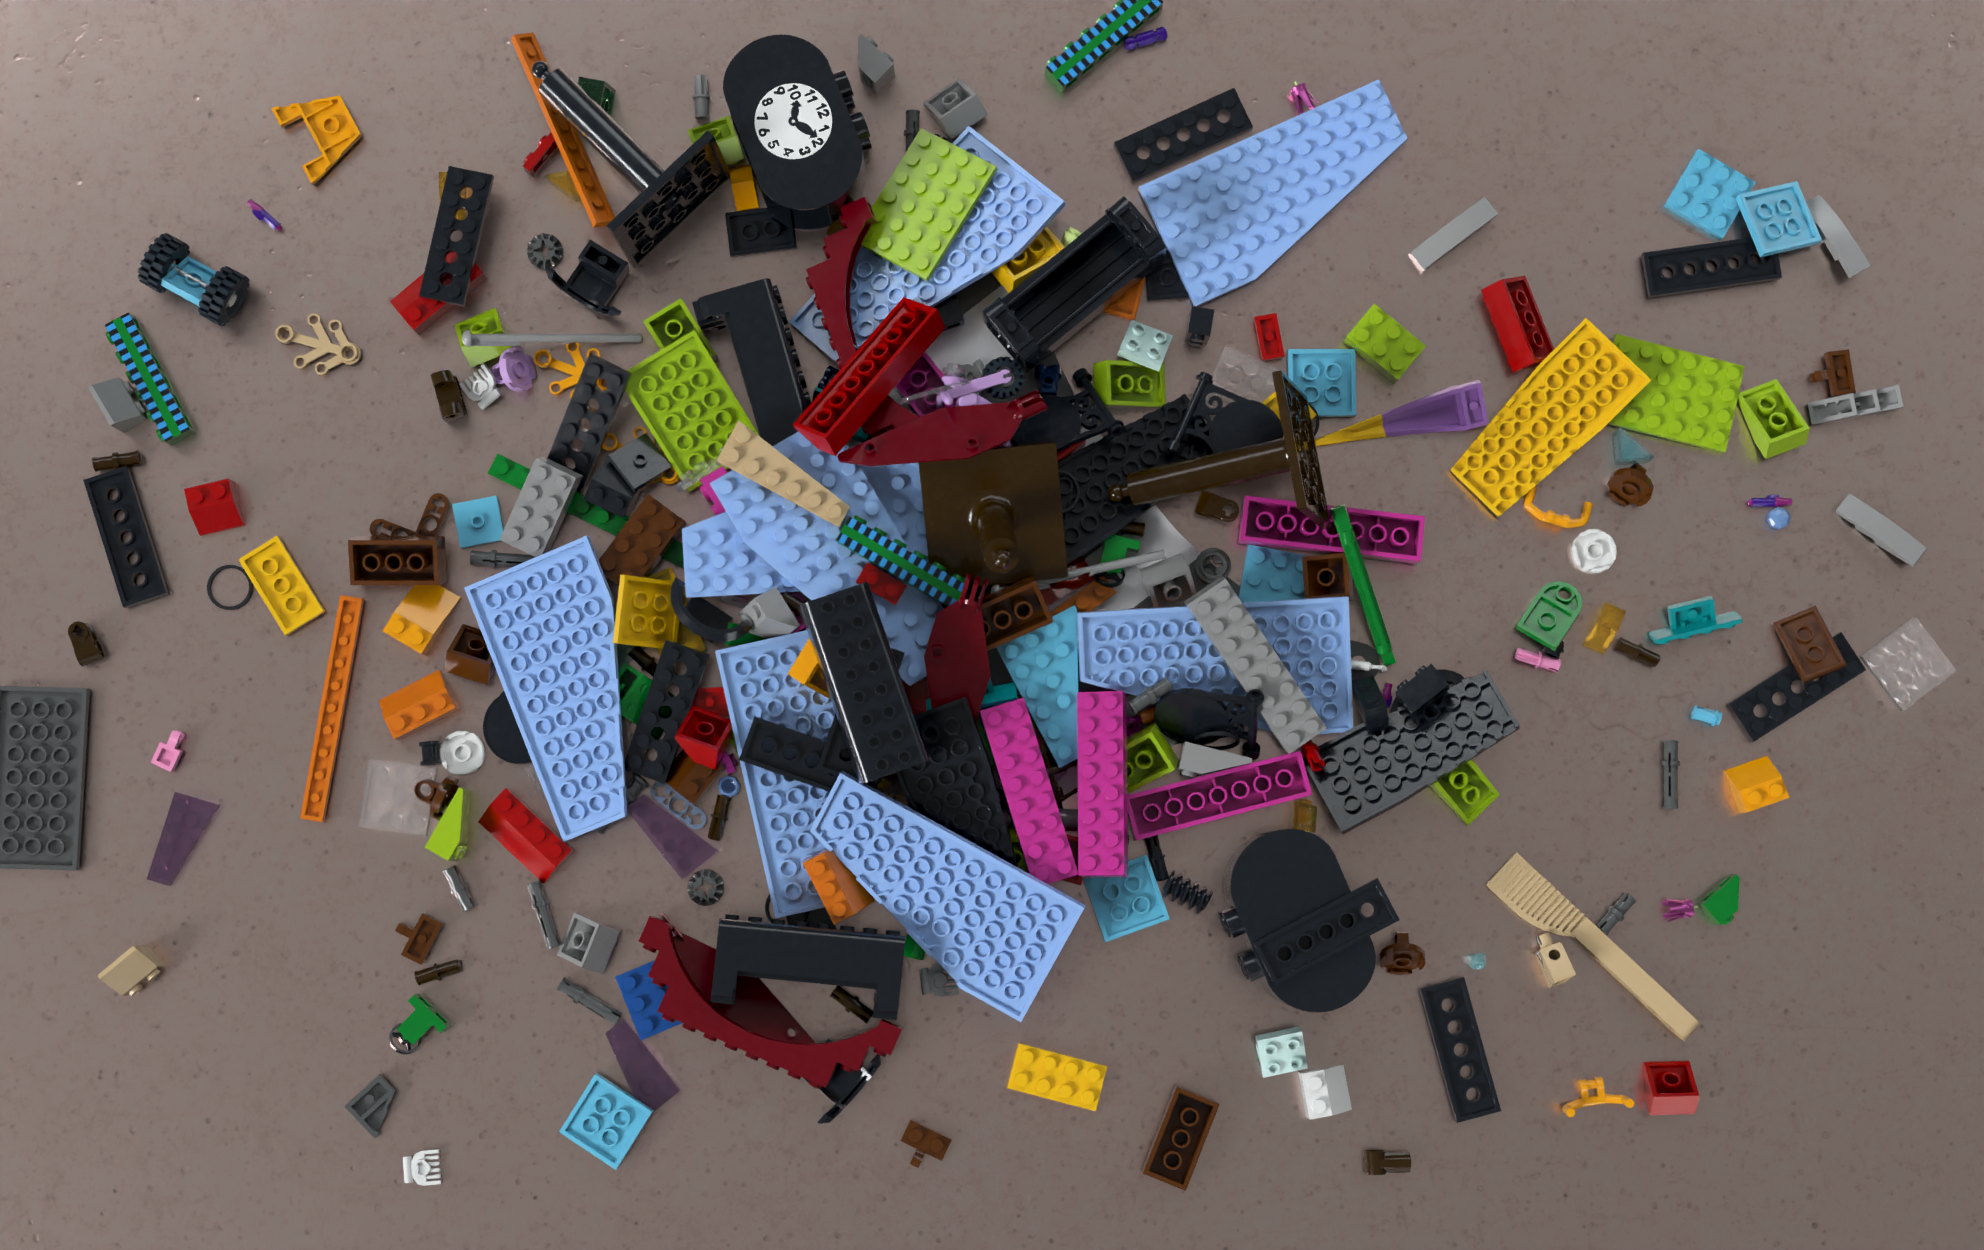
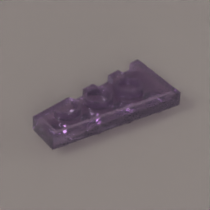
(182, 829)
(673, 839)
(640, 1068)

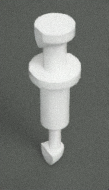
(1366, 666)

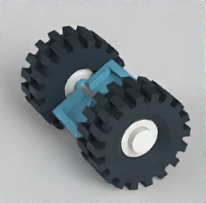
(170, 268)

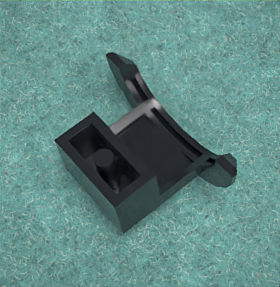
(594, 279)
(704, 617)
(1424, 688)
(846, 1086)

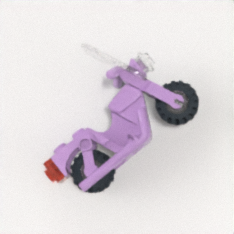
(1000, 378)

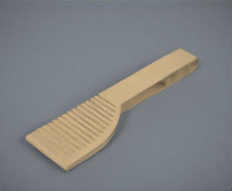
(1547, 909)

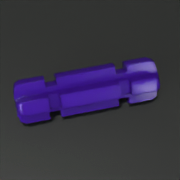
(1145, 38)

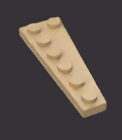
(766, 466)

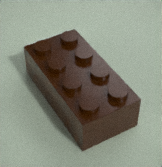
(642, 541)
(397, 560)
(1014, 612)
(1180, 1137)

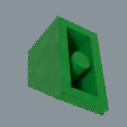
(1722, 901)

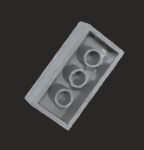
(541, 507)

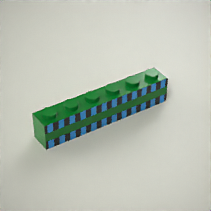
(1099, 41)
(149, 379)
(899, 561)

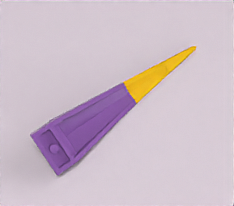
(1446, 410)

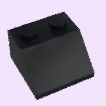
(611, 491)

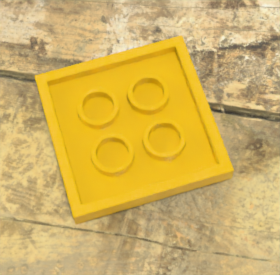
(645, 613)

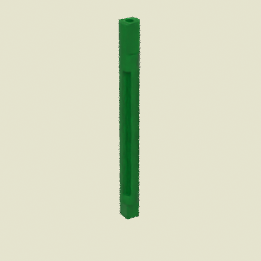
(1363, 584)

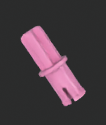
(1538, 659)

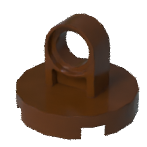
(1630, 485)
(440, 794)
(1402, 956)

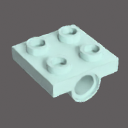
(1145, 345)
(1281, 1051)

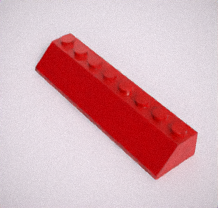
(870, 375)

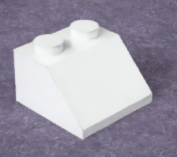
(1325, 1091)

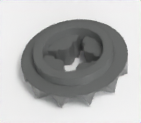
(552, 256)
(1219, 557)
(714, 893)

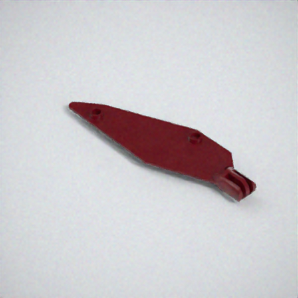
(947, 433)
(958, 651)
(754, 1003)

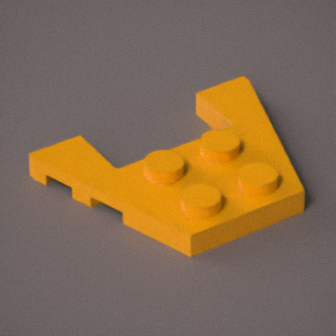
(330, 127)

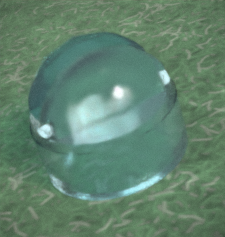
(1477, 960)

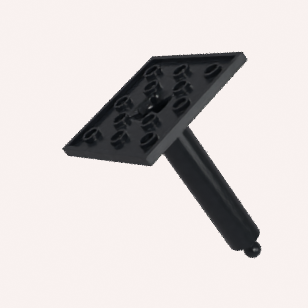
(664, 196)

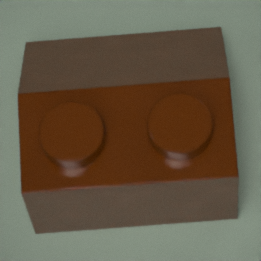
(1327, 576)
(470, 656)
(691, 778)

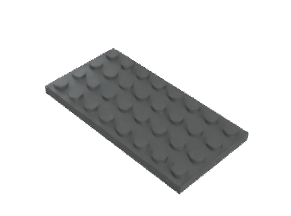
(42, 776)

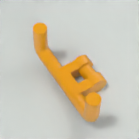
(1556, 519)
(1599, 1098)

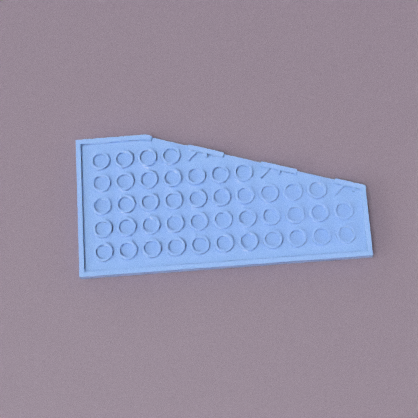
(1260, 196)
(997, 230)
(805, 545)
(723, 565)
(1144, 645)
(558, 664)
(781, 807)
(959, 902)

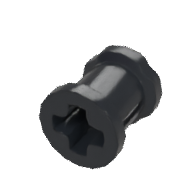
(429, 753)

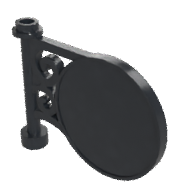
(1063, 419)
(1234, 425)
(1193, 711)
(503, 733)

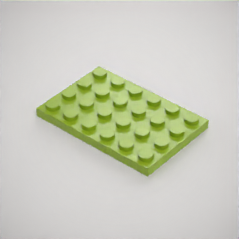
(926, 203)
(1687, 397)
(686, 403)

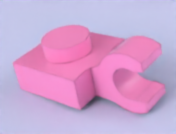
(167, 754)

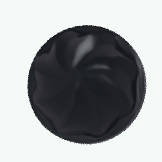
(1550, 652)

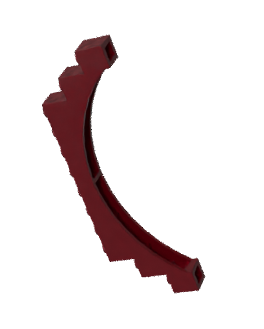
(832, 290)
(688, 1005)

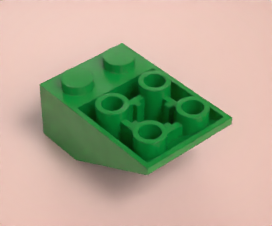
(633, 692)

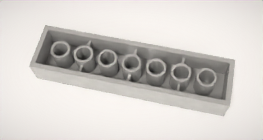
(1255, 664)

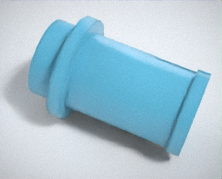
(1706, 715)

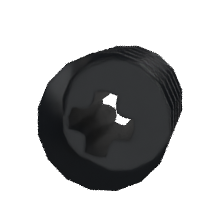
(1186, 892)

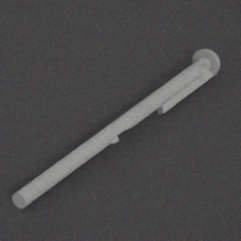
(516, 339)
(1098, 568)

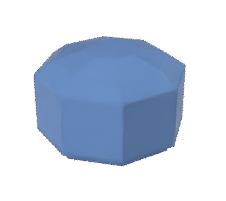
(1778, 518)
(729, 786)

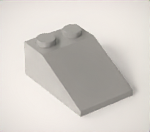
(1203, 760)

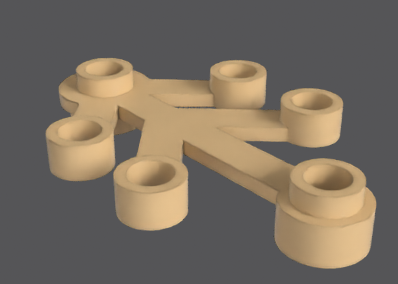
(322, 345)

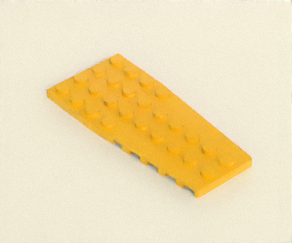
(1550, 417)

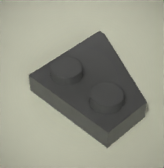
(372, 1104)

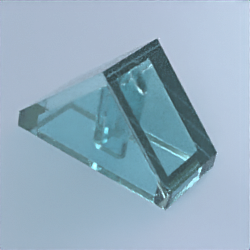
(1628, 449)

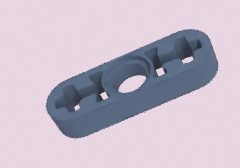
(688, 821)

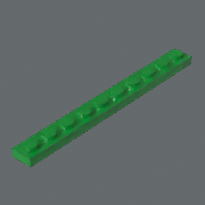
(516, 475)

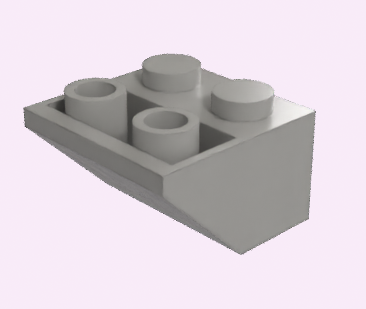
(874, 67)

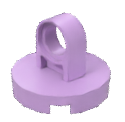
(515, 369)

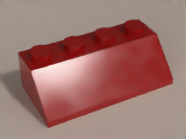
(422, 312)
(1517, 322)
(525, 835)

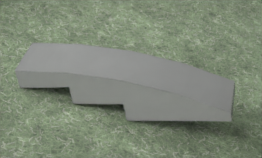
(1454, 233)
(1837, 237)
(1855, 405)
(1881, 529)

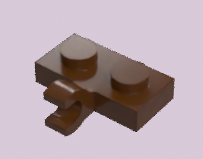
(1838, 373)
(420, 938)
(925, 1141)

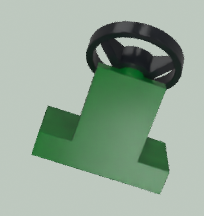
(1115, 549)
(417, 1025)

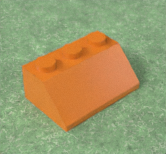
(418, 705)
(836, 886)

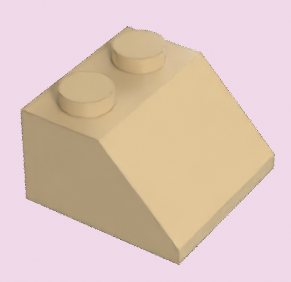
(132, 970)

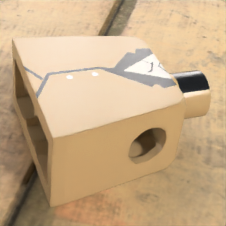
(1557, 970)

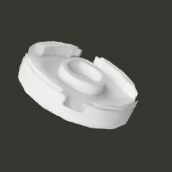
(1593, 551)
(462, 753)

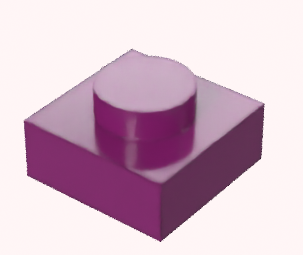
(729, 762)

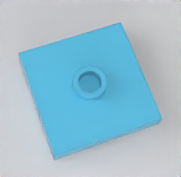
(478, 521)

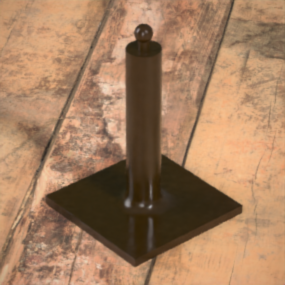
(1291, 454)
(996, 514)

